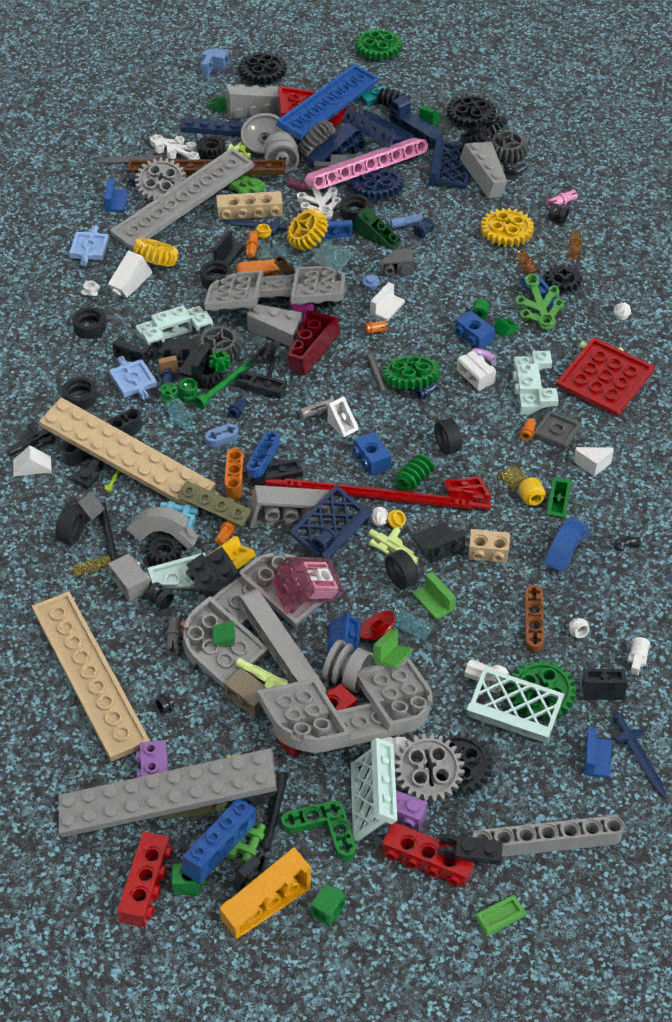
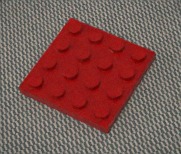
(605, 376)

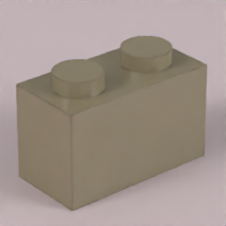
(242, 690)

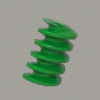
(414, 473)

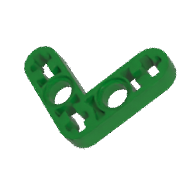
(330, 820)

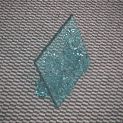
(265, 253)
(332, 256)

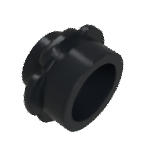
(164, 704)

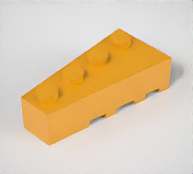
(267, 894)

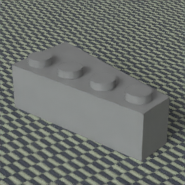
(249, 101)
(484, 167)
(284, 504)

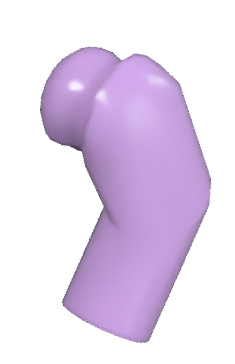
(486, 355)

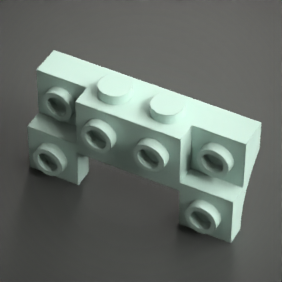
(172, 323)
(528, 382)

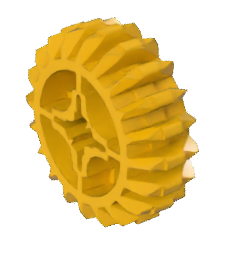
(307, 229)
(156, 251)

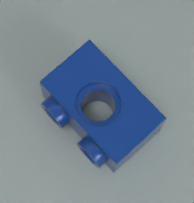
(474, 330)
(372, 453)

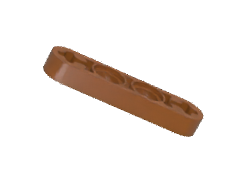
(534, 618)

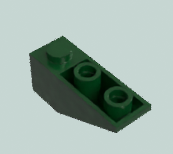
(374, 229)

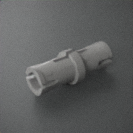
(307, 411)

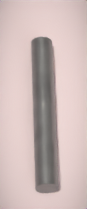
(383, 388)

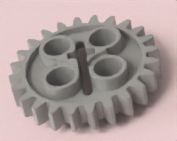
(157, 177)
(448, 766)

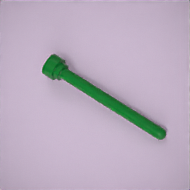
(203, 399)

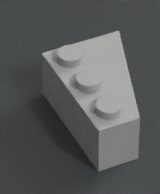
(275, 323)

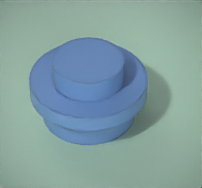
(370, 282)

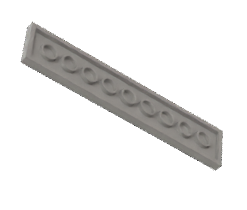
(182, 198)
(167, 792)

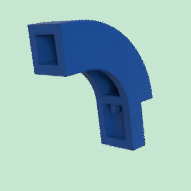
(565, 543)

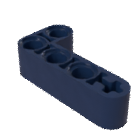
(403, 118)
(346, 137)

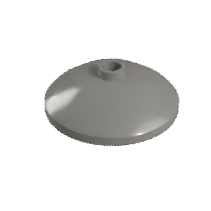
(257, 129)

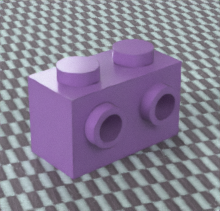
(152, 758)
(410, 811)

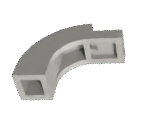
(163, 520)

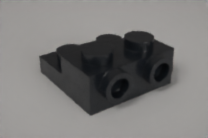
(212, 572)

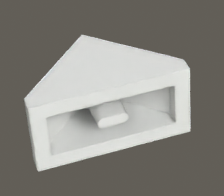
(341, 417)
(593, 458)
(31, 462)

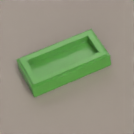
(500, 915)

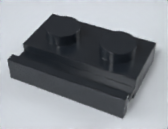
(249, 871)

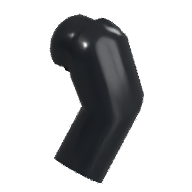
(514, 170)
(626, 540)

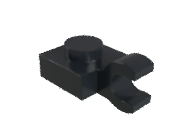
(88, 475)

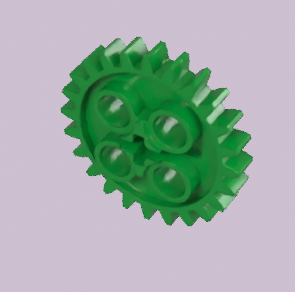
(378, 44)
(411, 372)
(561, 683)

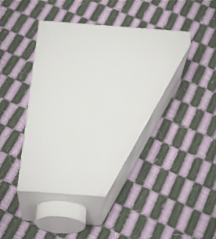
(129, 275)

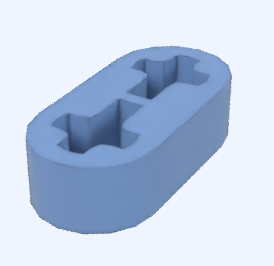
(222, 435)

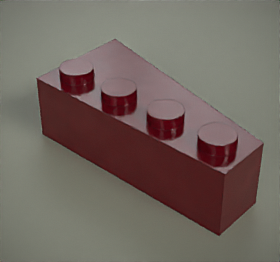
(312, 341)

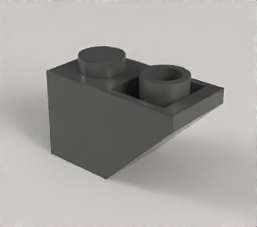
(397, 263)
(87, 502)

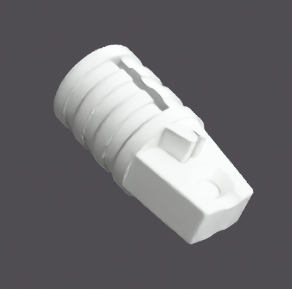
(638, 654)

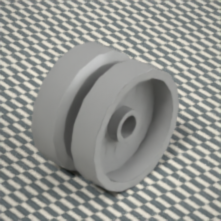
(281, 147)

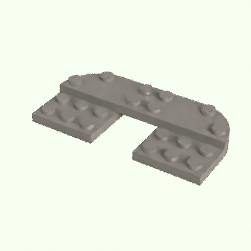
(305, 286)
(224, 607)
(310, 723)

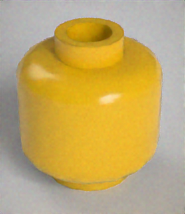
(532, 491)

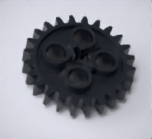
(262, 68)
(463, 113)
(484, 130)
(477, 769)

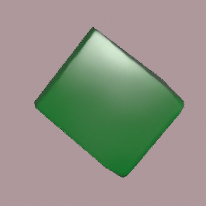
(217, 104)
(505, 327)
(224, 634)

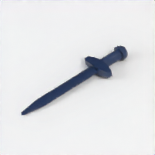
(275, 226)
(630, 736)

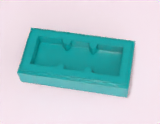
(370, 96)

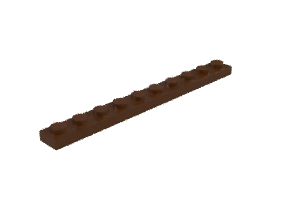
(261, 167)

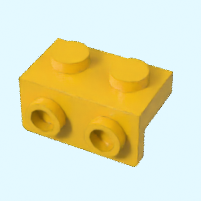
(239, 554)

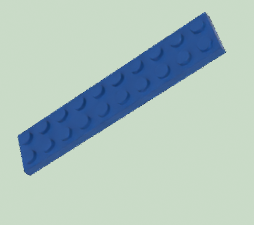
(327, 101)

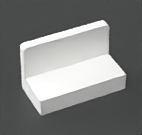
(385, 303)

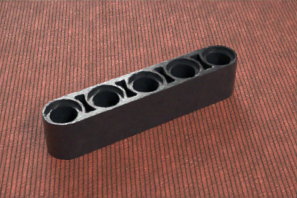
(127, 421)

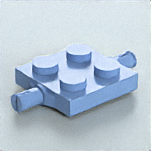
(89, 246)
(133, 378)

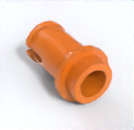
(374, 327)
(526, 432)

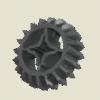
(316, 137)
(509, 146)
(221, 339)

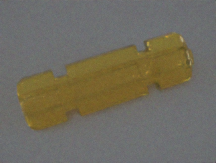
(91, 565)

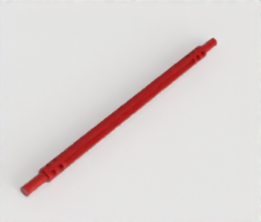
(384, 494)

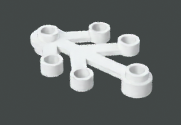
(174, 146)
(320, 201)

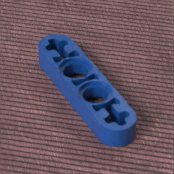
(263, 454)

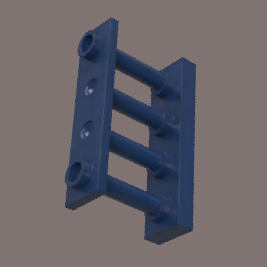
(376, 127)

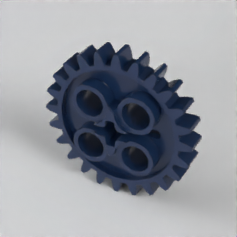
(378, 184)

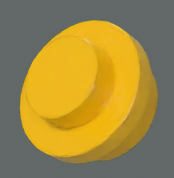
(263, 230)
(396, 518)

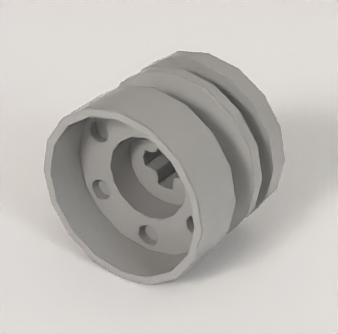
(344, 665)

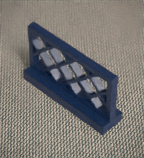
(438, 162)
(345, 532)

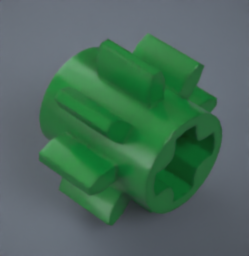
(219, 361)

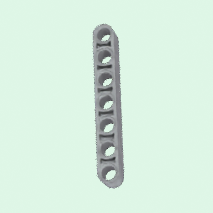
(276, 638)
(557, 832)

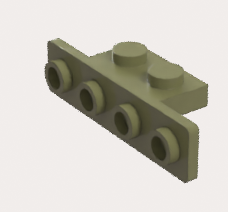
(214, 503)

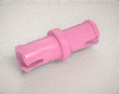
(562, 198)

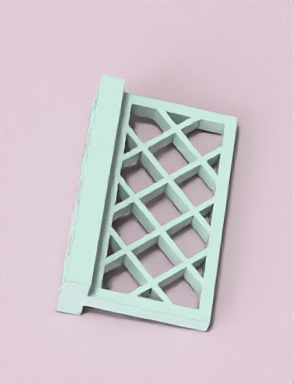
(514, 722)
(381, 791)

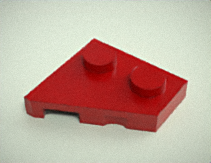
(468, 488)

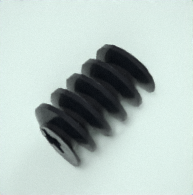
(388, 95)

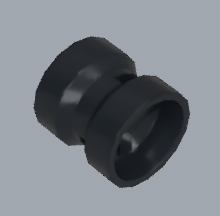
(559, 213)
(161, 597)

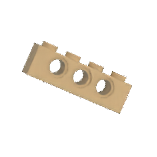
(249, 205)

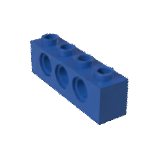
(218, 840)

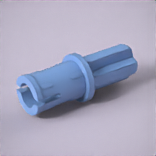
(406, 221)

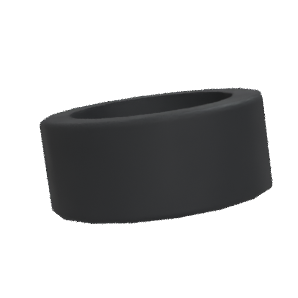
(350, 201)
(213, 267)
(86, 314)
(80, 383)
(448, 436)
(70, 525)
(401, 569)

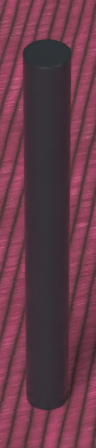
(108, 533)
(274, 813)

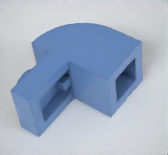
(213, 59)

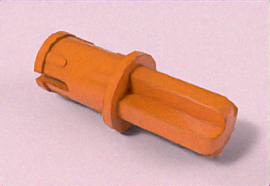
(252, 244)
(226, 531)

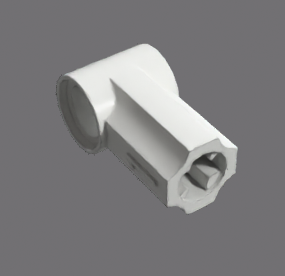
(474, 671)

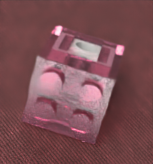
(306, 581)

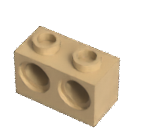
(489, 546)

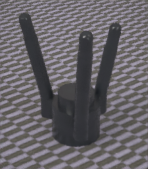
(267, 353)

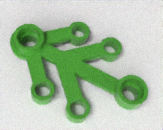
(540, 304)

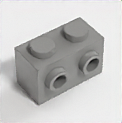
(129, 576)

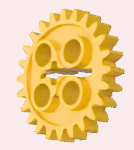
(507, 227)

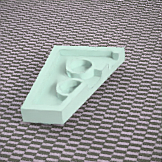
(173, 573)

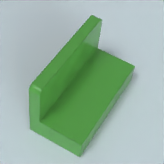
(435, 597)
(388, 652)

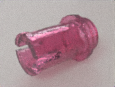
(298, 184)

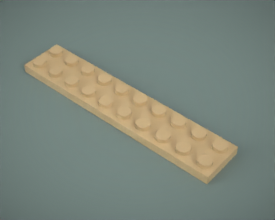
(121, 450)
(90, 676)

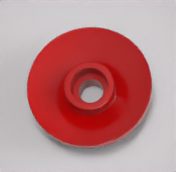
(377, 625)

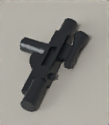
(31, 439)

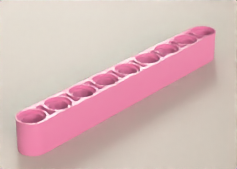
(376, 160)

